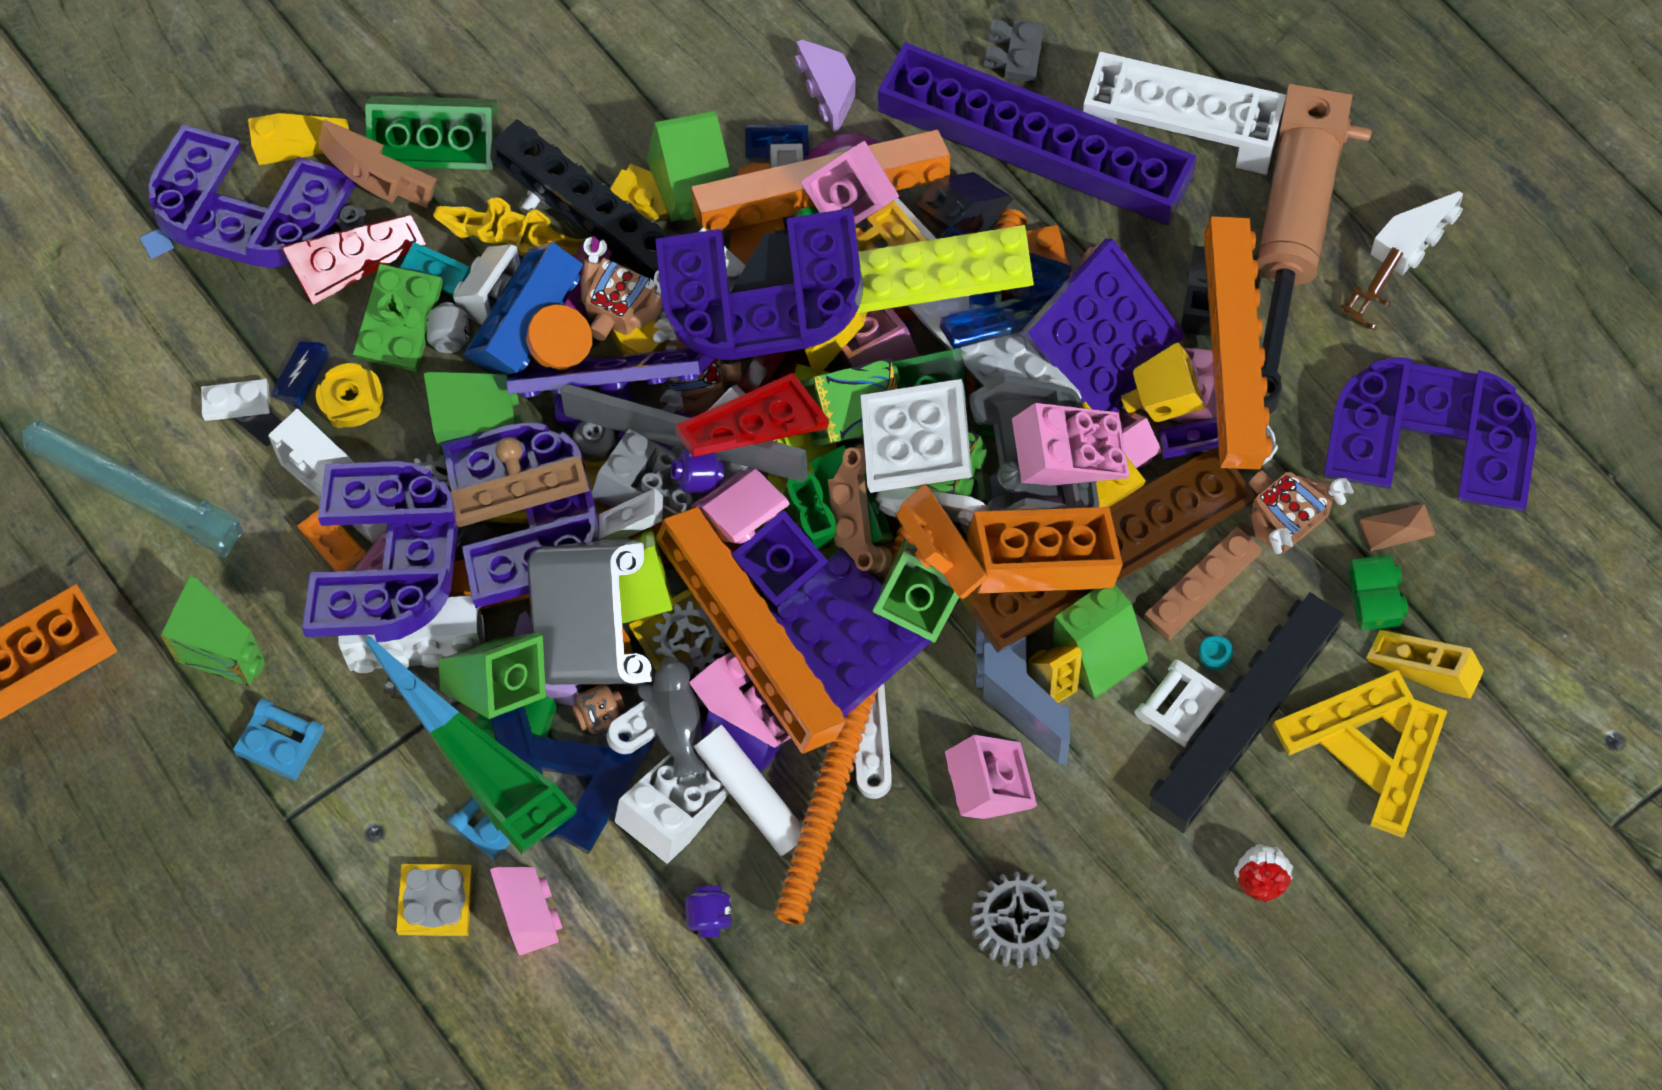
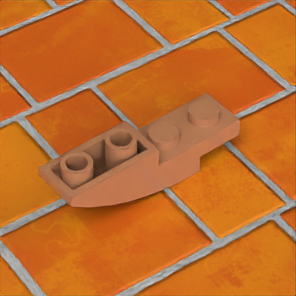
(364, 164)

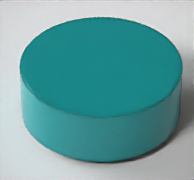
(1215, 653)

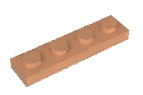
(1202, 583)

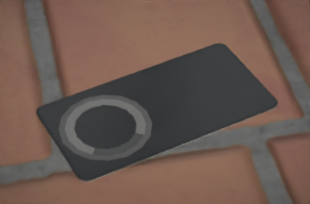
(259, 426)

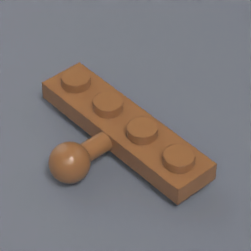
(519, 488)

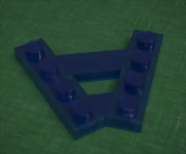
(993, 319)
(608, 772)

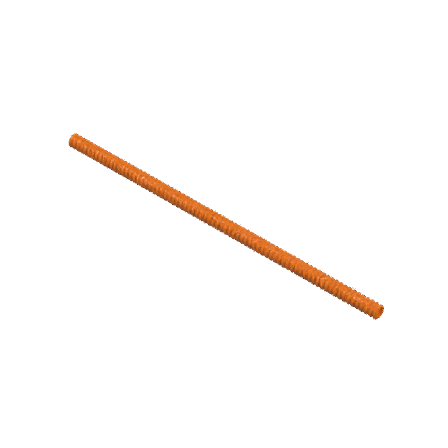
(840, 759)

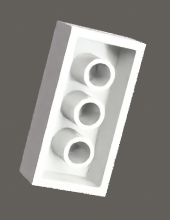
(451, 631)

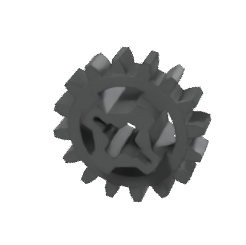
(684, 625)

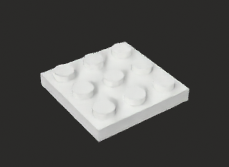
(916, 436)

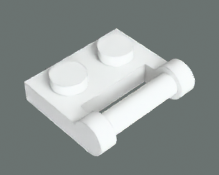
(1188, 710)

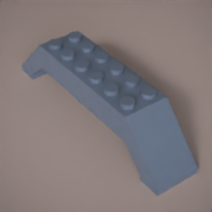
(1017, 695)

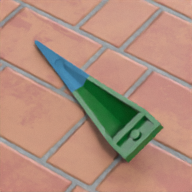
(506, 788)

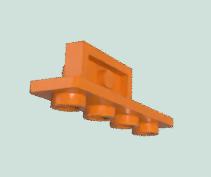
(939, 541)

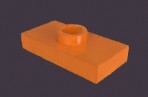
(332, 543)

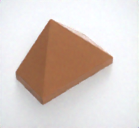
(1397, 527)

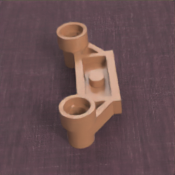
(851, 514)

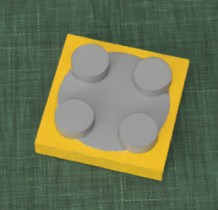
(434, 900)

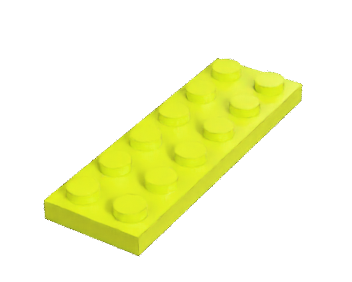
(945, 268)

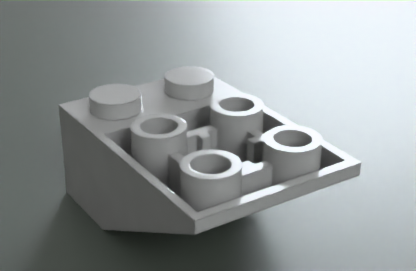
(637, 468)

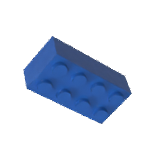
(537, 283)

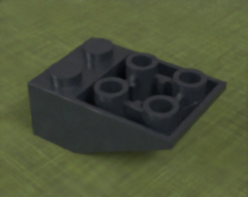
(1196, 307)

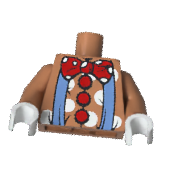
(616, 295)
(700, 393)
(1292, 507)

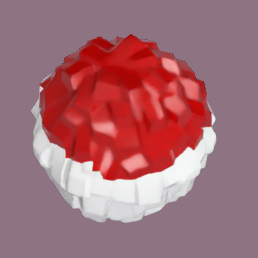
(1263, 873)

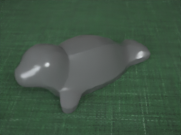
(676, 715)

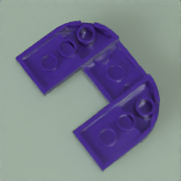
(196, 217)
(765, 319)
(1438, 403)
(416, 552)
(499, 565)

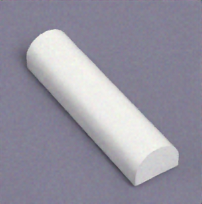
(750, 789)

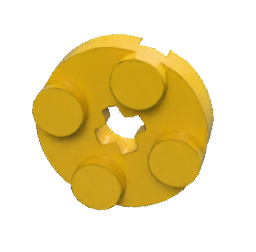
(351, 413)

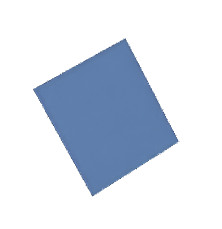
(156, 243)

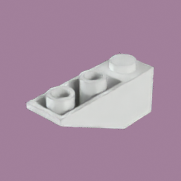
(1415, 230)

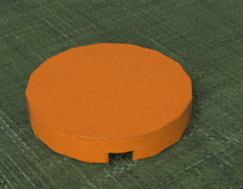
(559, 337)

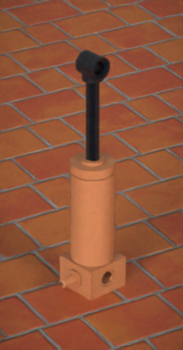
(1298, 206)

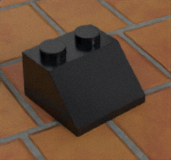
(964, 202)

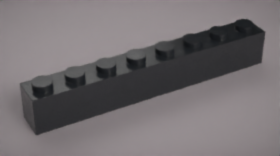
(1246, 711)

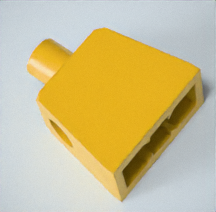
(1165, 386)

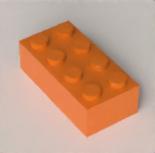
(1045, 549)
(49, 648)

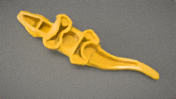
(504, 226)

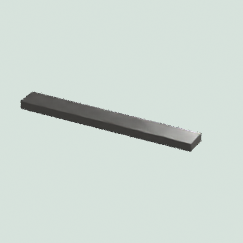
(661, 427)

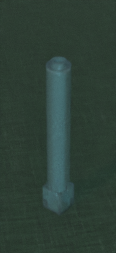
(202, 521)

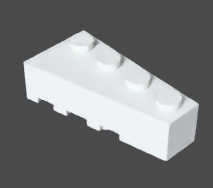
(305, 451)

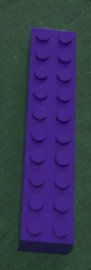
(1036, 133)

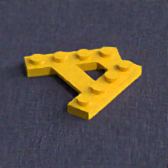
(1335, 725)

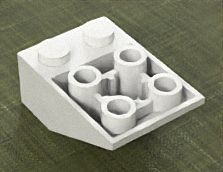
(669, 810)

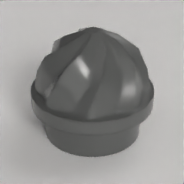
(1010, 479)

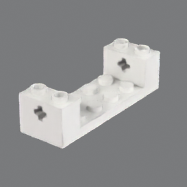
(1188, 106)

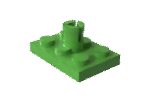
(397, 318)

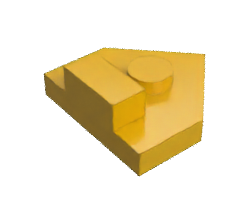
(640, 189)

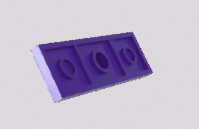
(611, 373)

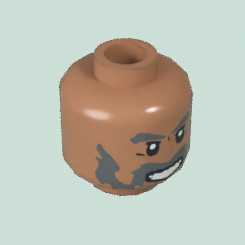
(597, 708)

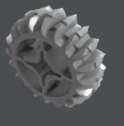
(1031, 918)

